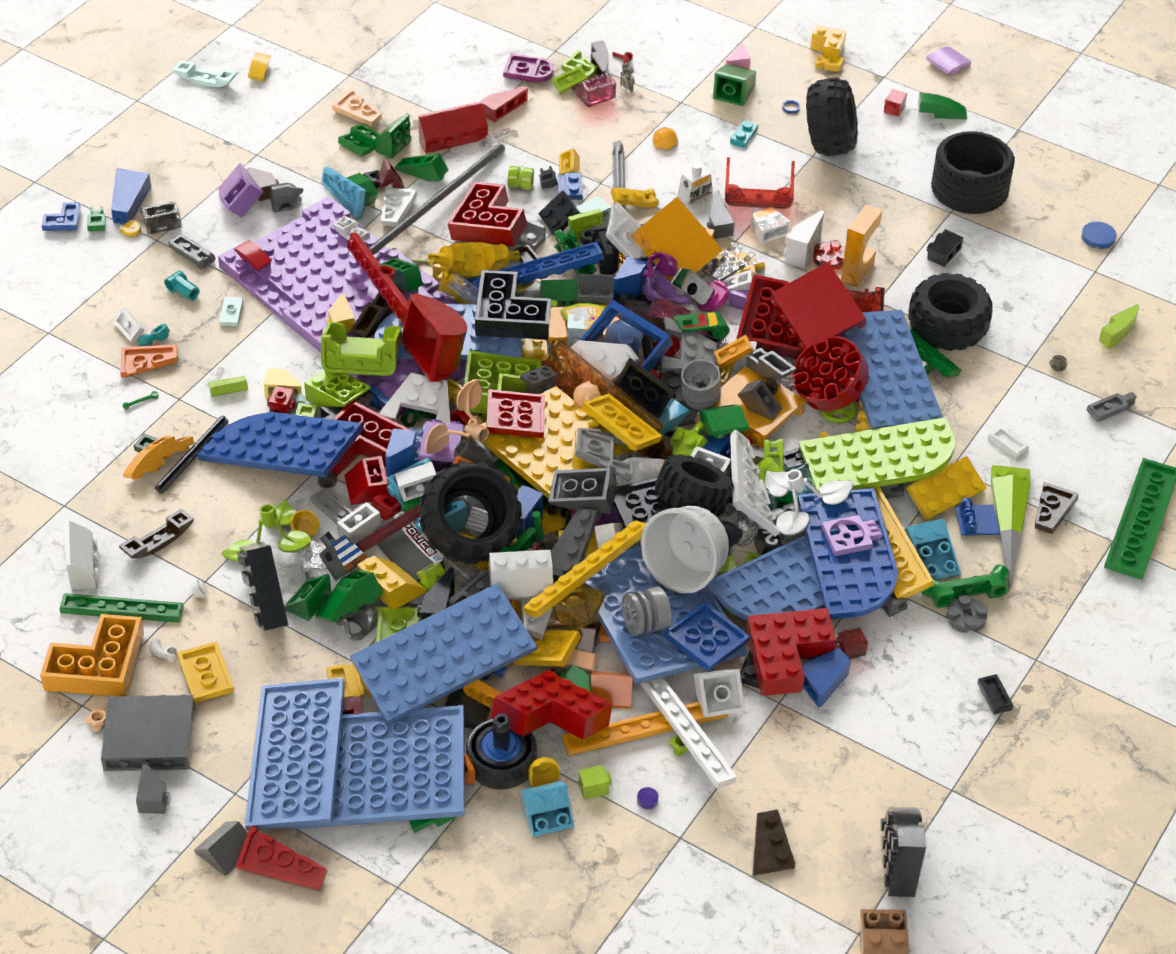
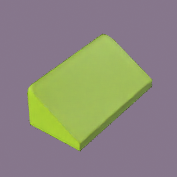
(228, 386)

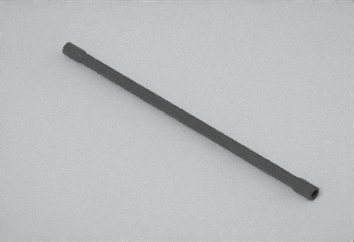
(393, 233)

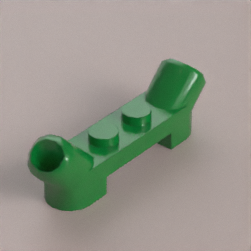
(993, 584)

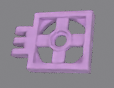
(867, 530)

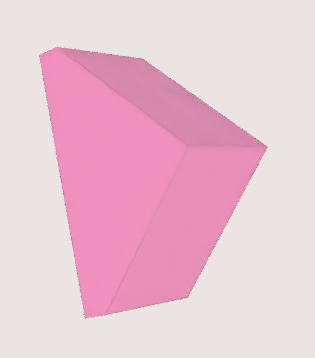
(739, 58)

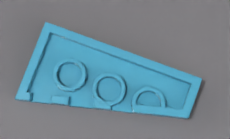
(345, 191)

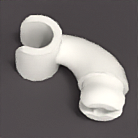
(168, 653)

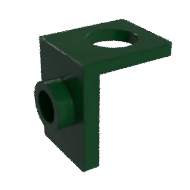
(416, 415)

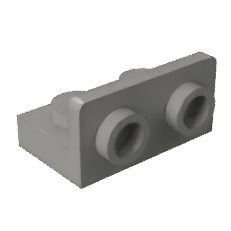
(533, 235)

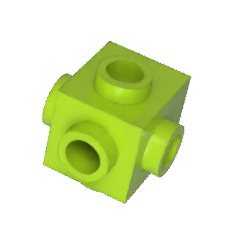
(430, 575)

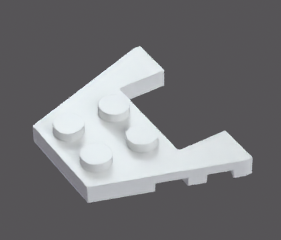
(420, 395)

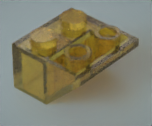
(579, 607)

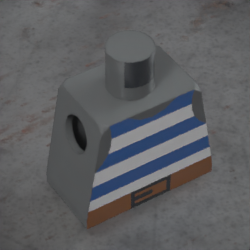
(340, 555)

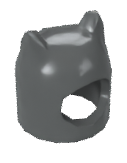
(284, 196)

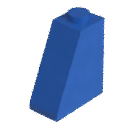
(825, 675)

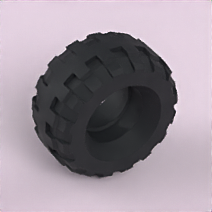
(832, 116)
(950, 311)

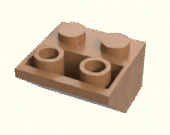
(883, 932)

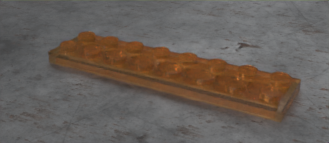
(575, 370)

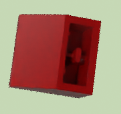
(366, 480)

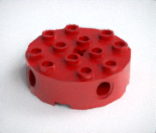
(830, 374)

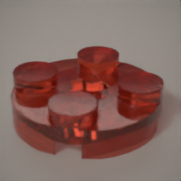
(823, 251)

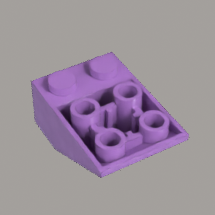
(239, 191)

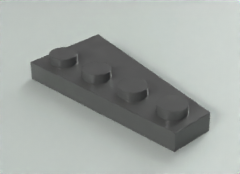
(573, 542)

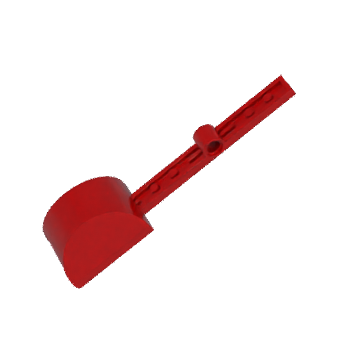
(431, 329)

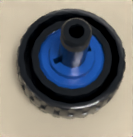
(500, 754)

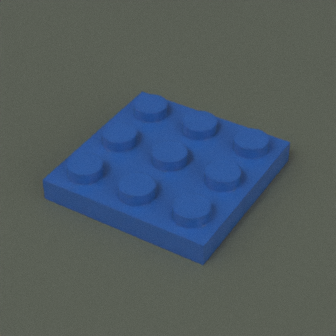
(706, 636)

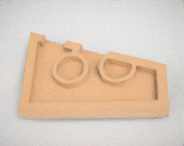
(356, 108)

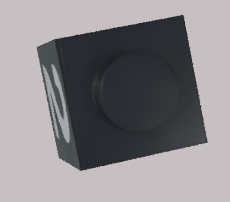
(766, 541)

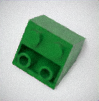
(394, 137)
(723, 420)

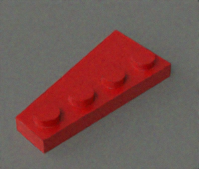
(277, 861)

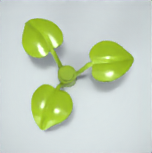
(271, 517)

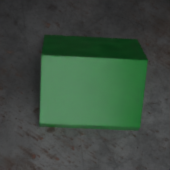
(309, 597)

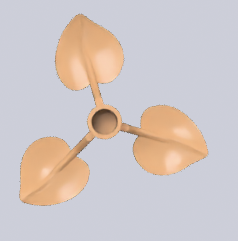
(467, 399)

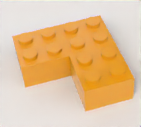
(99, 668)

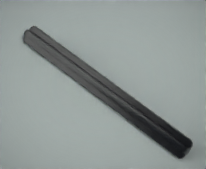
(190, 455)

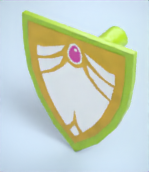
(587, 310)

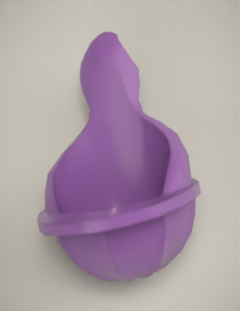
(662, 288)

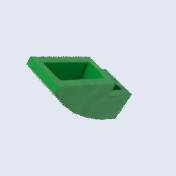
(941, 106)

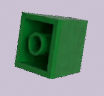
(733, 84)

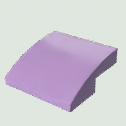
(948, 60)

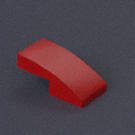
(253, 254)

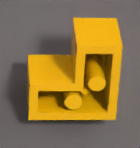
(828, 40)

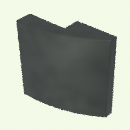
(474, 711)

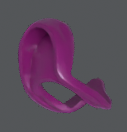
(666, 265)

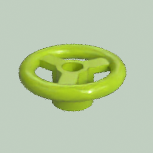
(849, 414)

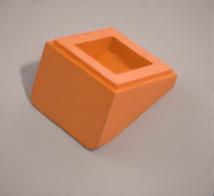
(469, 771)

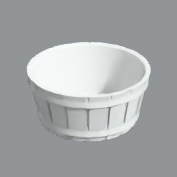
(684, 548)

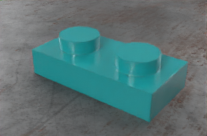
(744, 133)

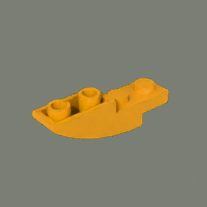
(154, 454)

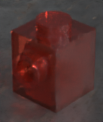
(852, 643)

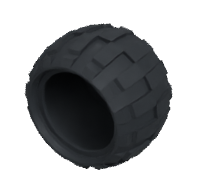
(491, 490)

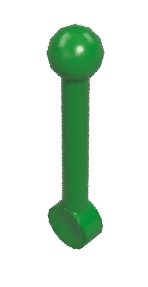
(154, 394)

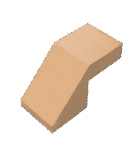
(581, 659)

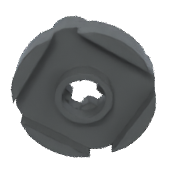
(968, 605)

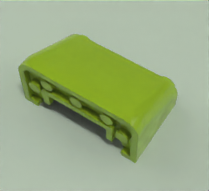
(359, 354)

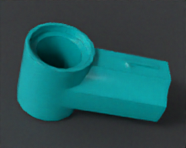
(179, 283)

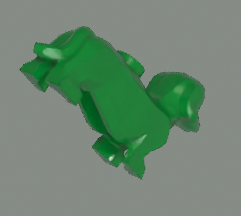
(567, 242)

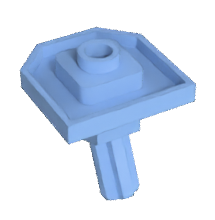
(622, 333)

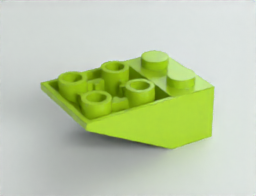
(333, 389)

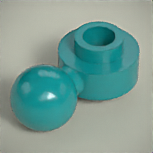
(158, 333)

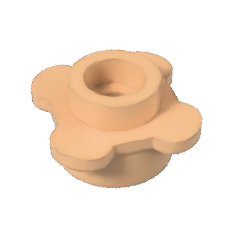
(93, 718)

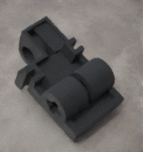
(610, 264)

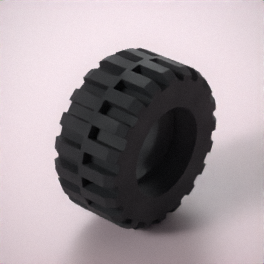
(694, 483)

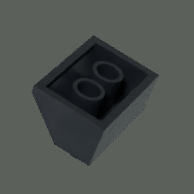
(645, 388)

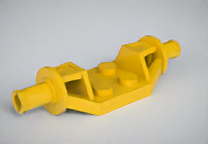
(471, 258)

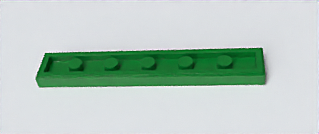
(98, 605)

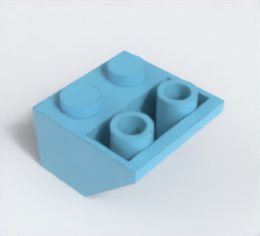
(547, 808)

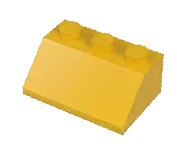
(394, 582)

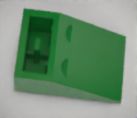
(349, 595)

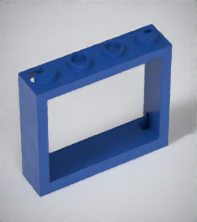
(616, 310)

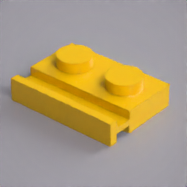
(351, 676)

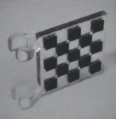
(728, 263)

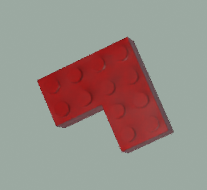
(485, 218)
(762, 322)
(372, 440)
(781, 641)
(553, 700)

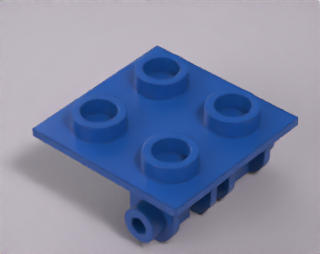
(976, 519)

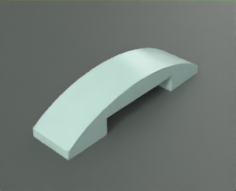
(201, 77)

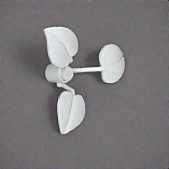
(781, 482)

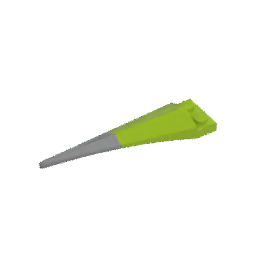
(1010, 495)

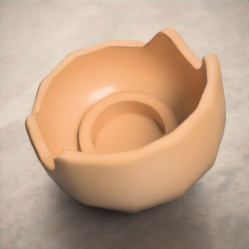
(585, 392)

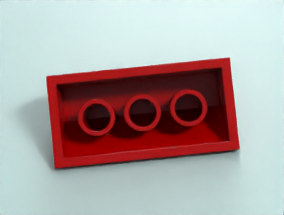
(452, 127)

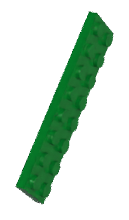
(1141, 519)

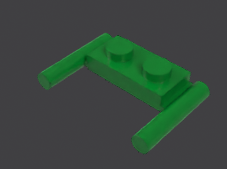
(528, 537)

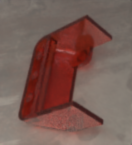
(760, 198)

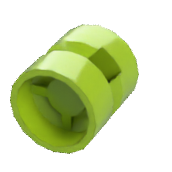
(520, 177)

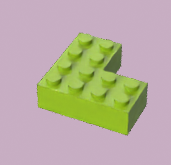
(497, 373)

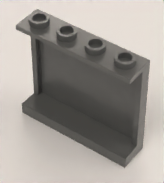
(147, 732)

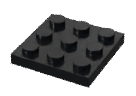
(638, 502)

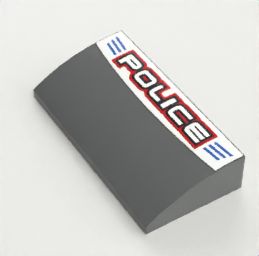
(409, 549)

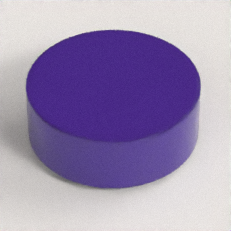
(647, 798)

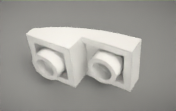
(347, 225)

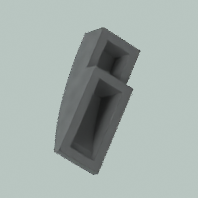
(769, 364)

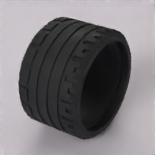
(976, 153)

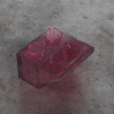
(596, 90)

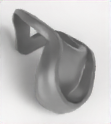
(365, 618)

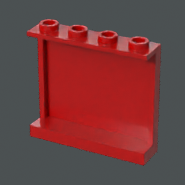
(817, 306)

